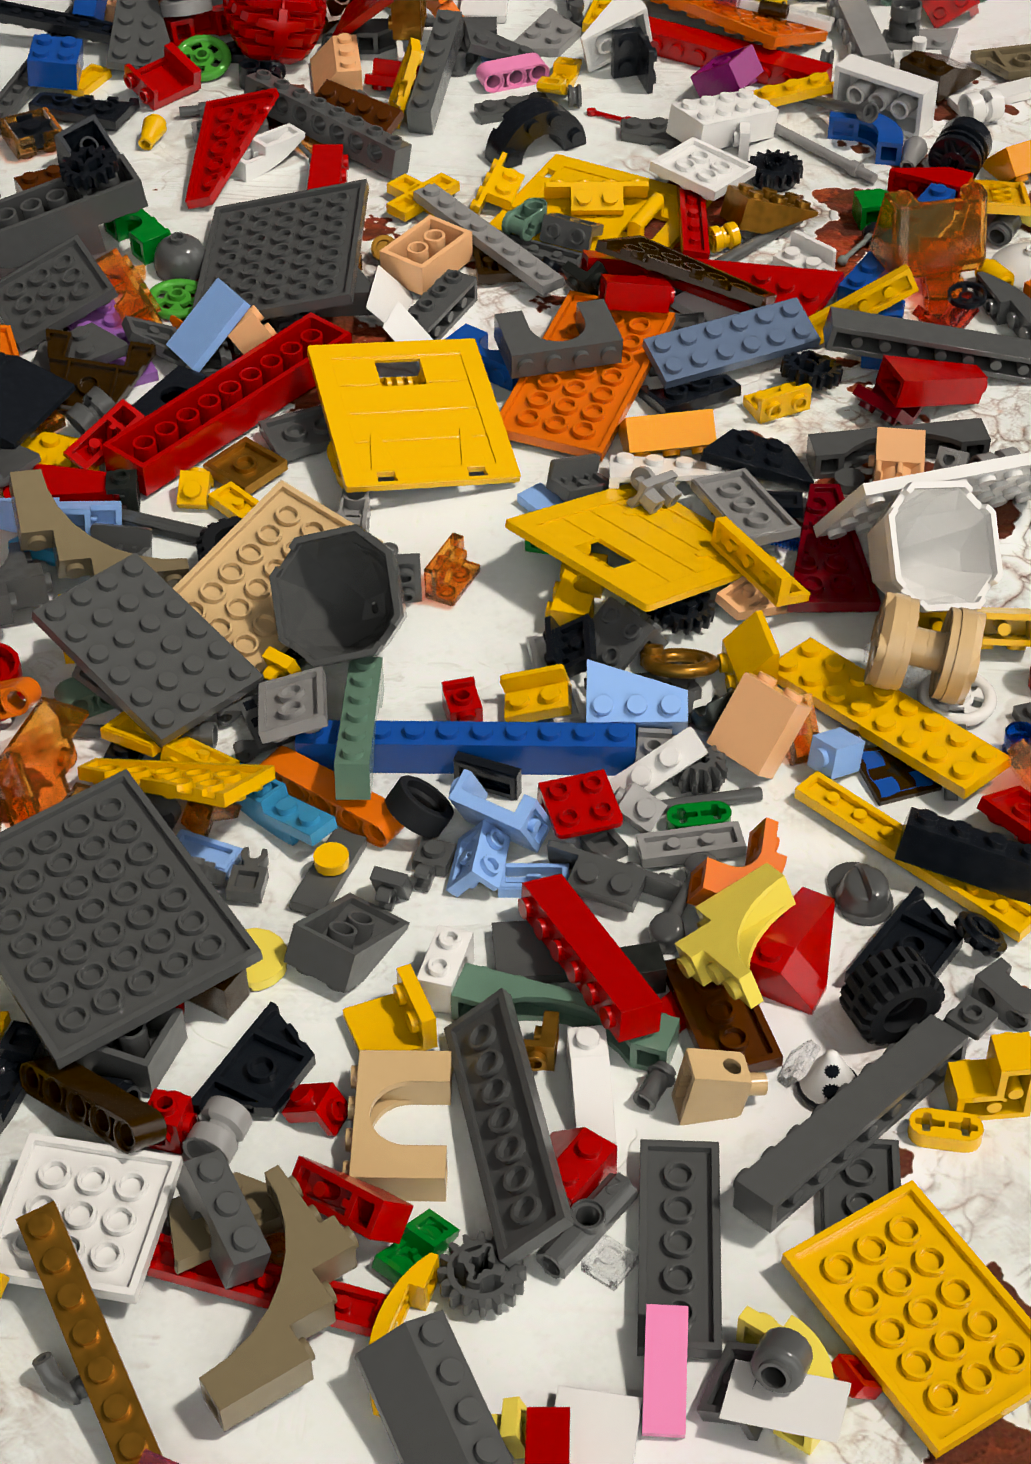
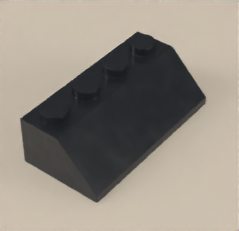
(966, 854)

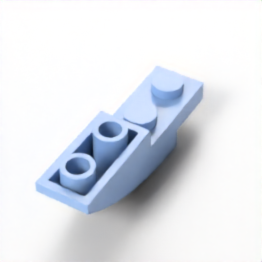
(79, 512)

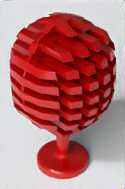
(275, 28)

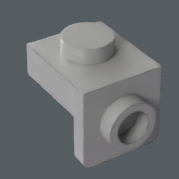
(639, 807)

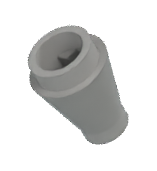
(913, 152)

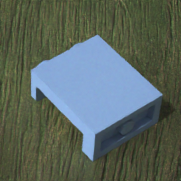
(525, 826)

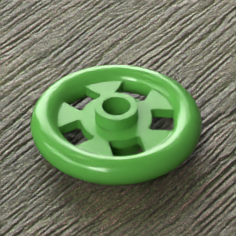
(204, 57)
(176, 297)

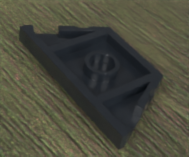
(761, 456)
(916, 927)
(260, 1067)

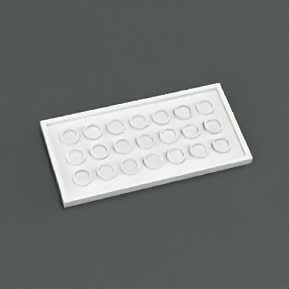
(992, 483)

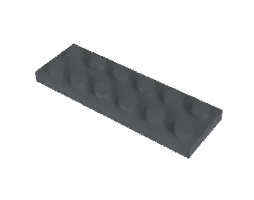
(681, 1238)

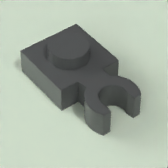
(250, 879)

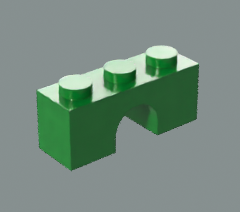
(143, 232)

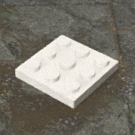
(702, 168)

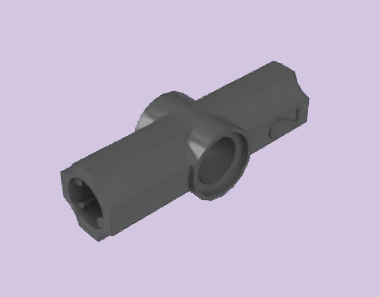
(599, 1210)

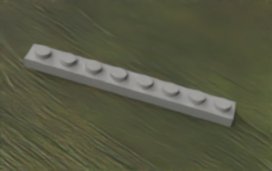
(490, 239)

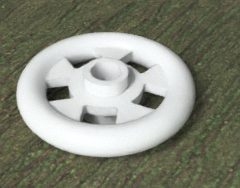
(972, 715)

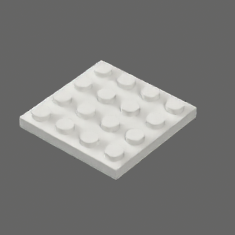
(108, 1204)

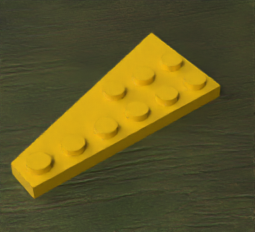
(191, 781)

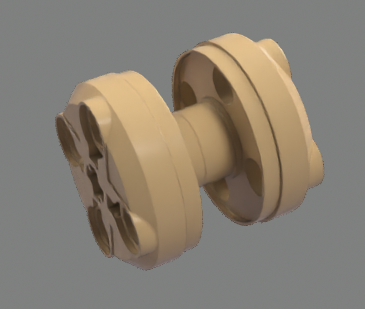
(949, 654)

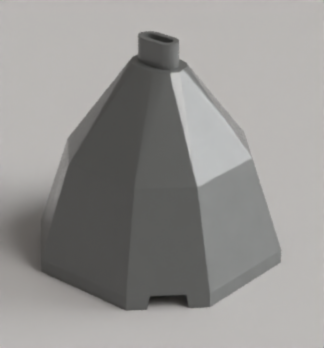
(338, 596)

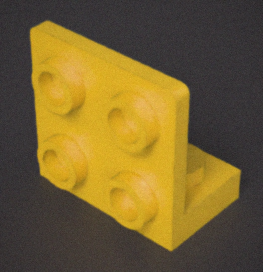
(395, 1020)

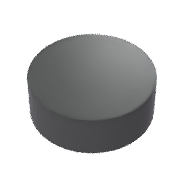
(849, 479)

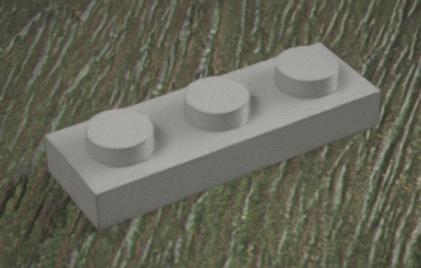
(676, 845)

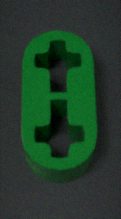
(697, 814)

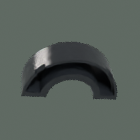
(528, 122)

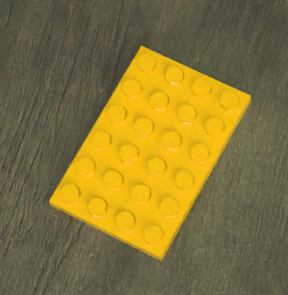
(920, 1315)

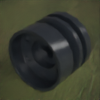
(961, 145)

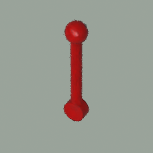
(593, 112)

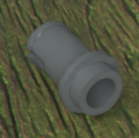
(658, 1080)

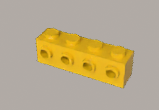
(1003, 626)

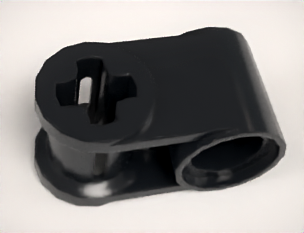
(251, 65)

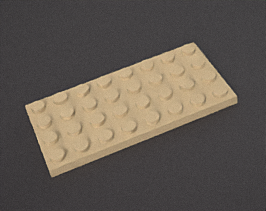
(233, 580)

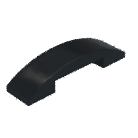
(16, 1048)

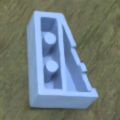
(632, 698)

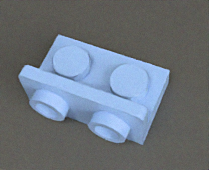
(479, 858)

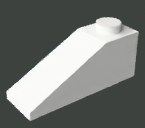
(591, 1080)

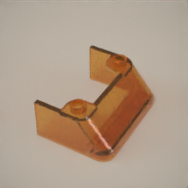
(39, 759)

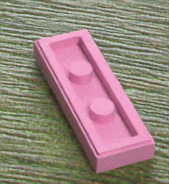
(665, 1371)

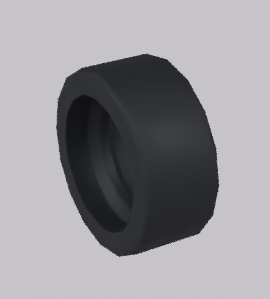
(419, 806)

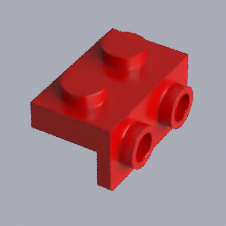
(384, 74)

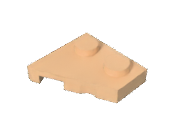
(743, 599)

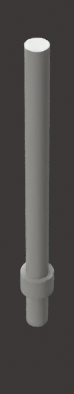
(852, 167)

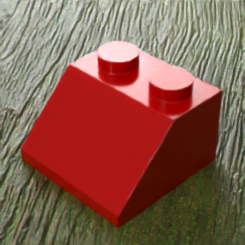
(583, 1160)

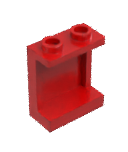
(164, 79)

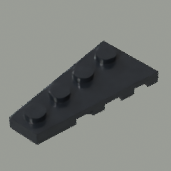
(110, 112)

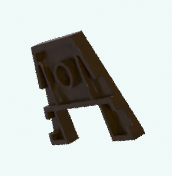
(85, 374)

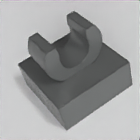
(390, 886)

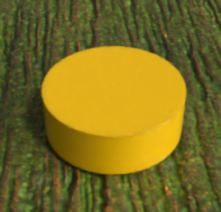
(331, 859)

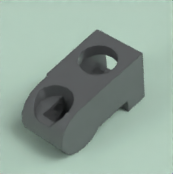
(1004, 995)

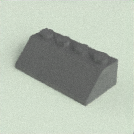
(430, 1396)

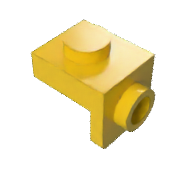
(194, 488)

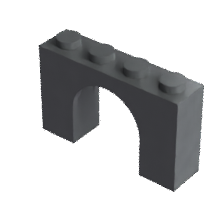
(531, 355)

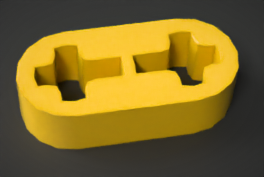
(945, 1130)

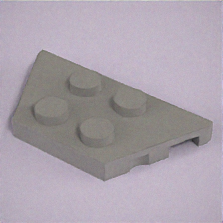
(550, 34)

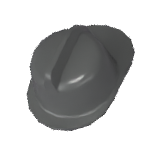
(861, 893)

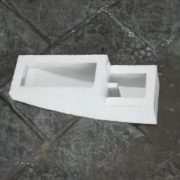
(268, 151)

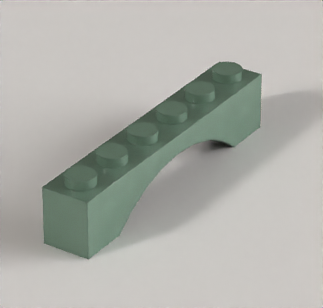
(357, 729)
(535, 997)

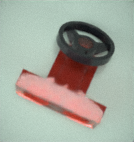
(961, 309)

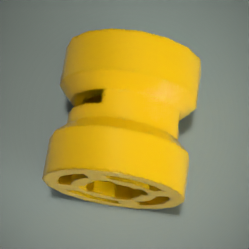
(724, 237)

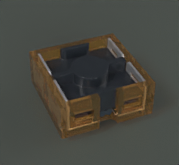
(30, 132)

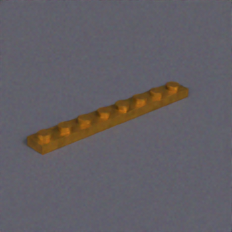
(87, 1335)

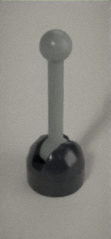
(866, 238)

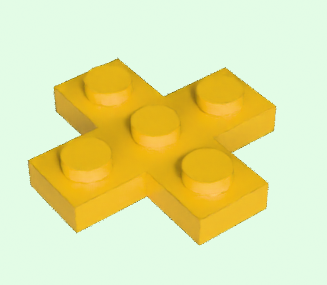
(403, 186)

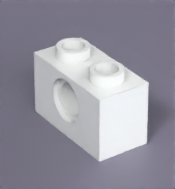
(444, 964)

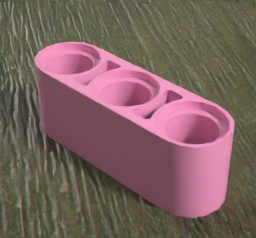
(501, 70)

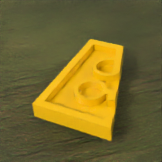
(406, 75)

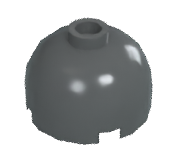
(179, 257)

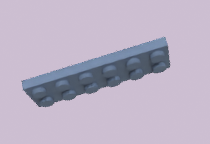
(730, 342)

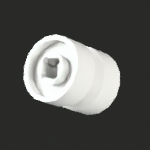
(982, 105)

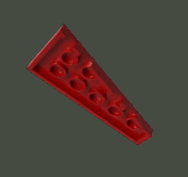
(223, 138)
(810, 286)

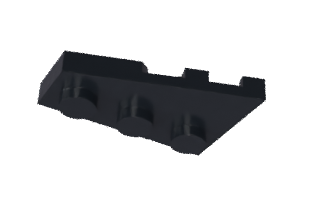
(691, 396)

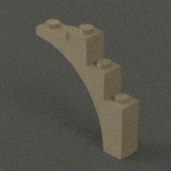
(75, 552)
(276, 1353)

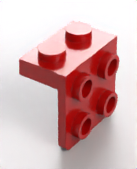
(943, 11)
(580, 804)

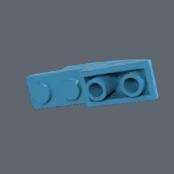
(287, 816)

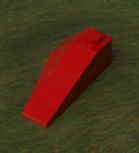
(795, 953)

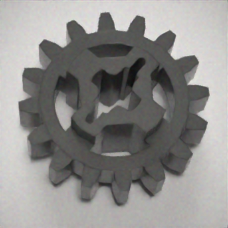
(481, 1274)

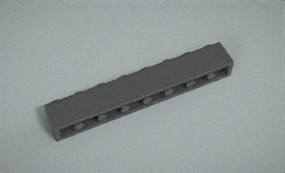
(886, 335)
(847, 1123)

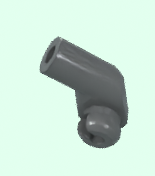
(55, 1381)

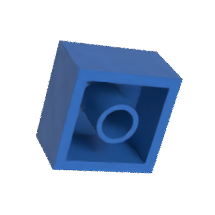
(55, 62)

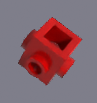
(178, 1115)

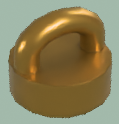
(378, 244)

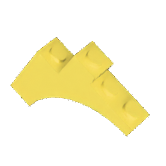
(730, 931)

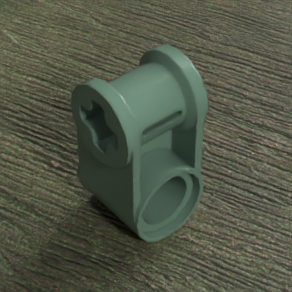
(525, 219)

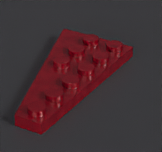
(833, 575)

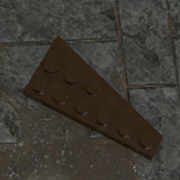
(679, 266)

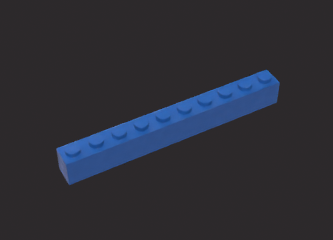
(532, 746)

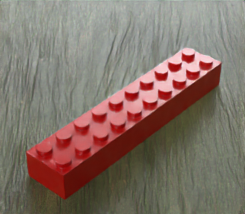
(221, 405)

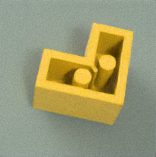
(994, 1085)

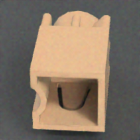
(897, 453)

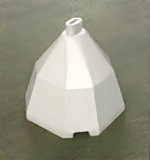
(936, 546)

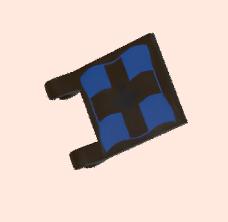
(891, 778)

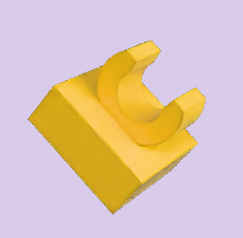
(278, 664)

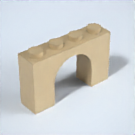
(389, 1081)

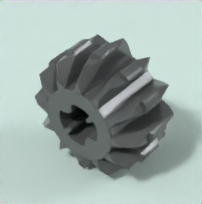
(703, 775)

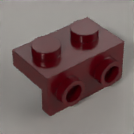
(878, 401)

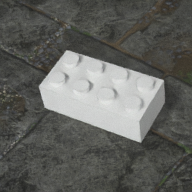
(897, 93)
(718, 116)

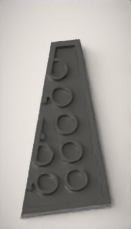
(136, 34)

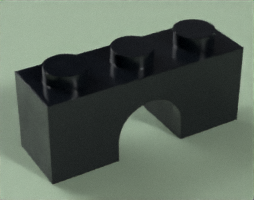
(168, 388)

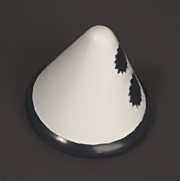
(824, 1079)

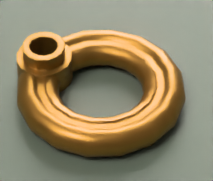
(657, 661)

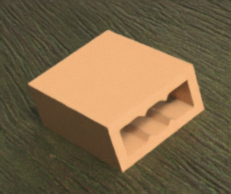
(759, 724)

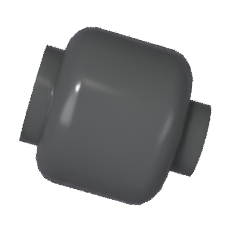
(781, 1360)

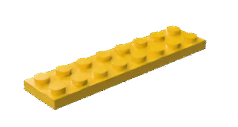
(891, 719)

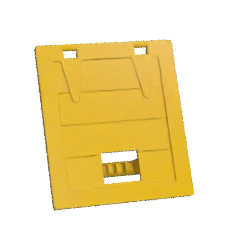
(637, 213)
(412, 427)
(666, 549)

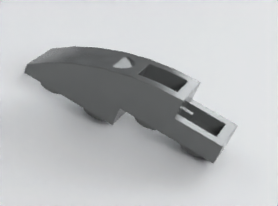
(1006, 304)

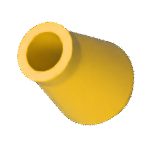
(152, 130)

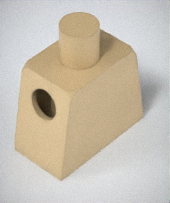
(714, 1085)

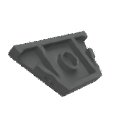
(88, 343)

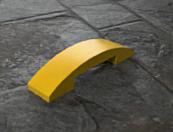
(564, 74)
(411, 1290)

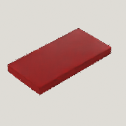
(358, 13)

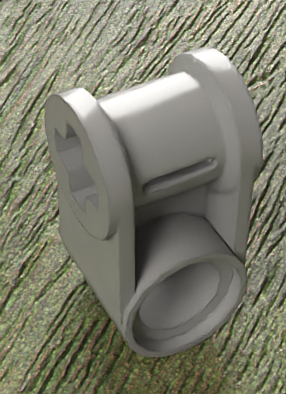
(356, 508)

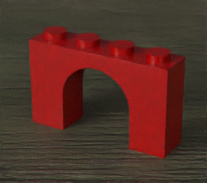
(629, 285)

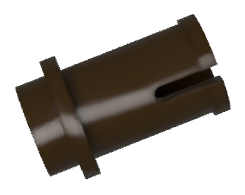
(774, 9)

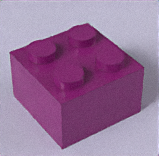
(728, 72)

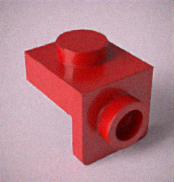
(318, 1104)

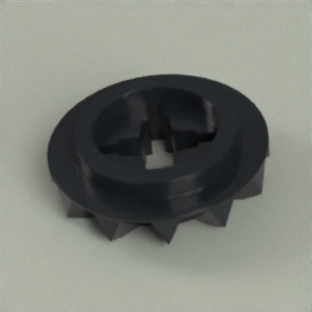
(980, 934)

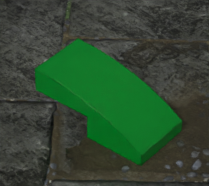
(421, 1236)

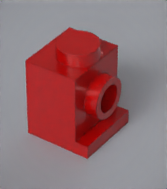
(461, 700)

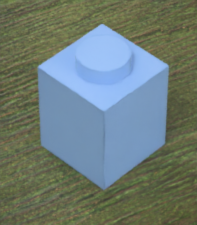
(835, 753)

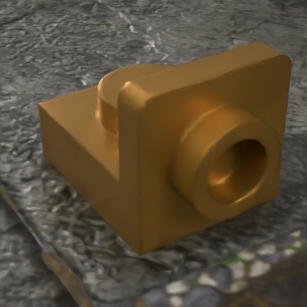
(543, 1049)

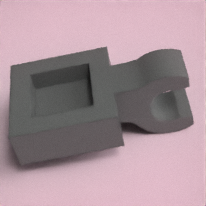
(431, 859)

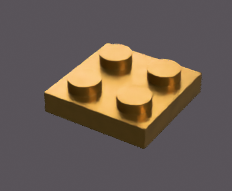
(246, 465)

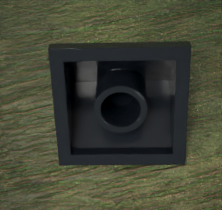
(82, 134)

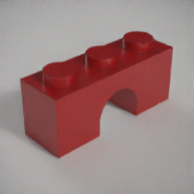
(200, 24)

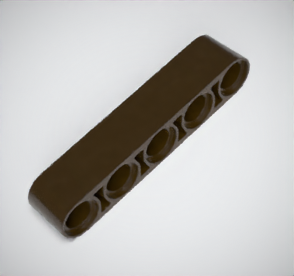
(94, 1104)

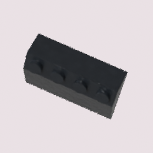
(27, 398)

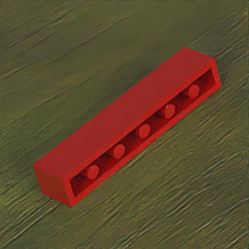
(590, 958)

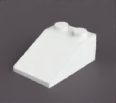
(617, 15)

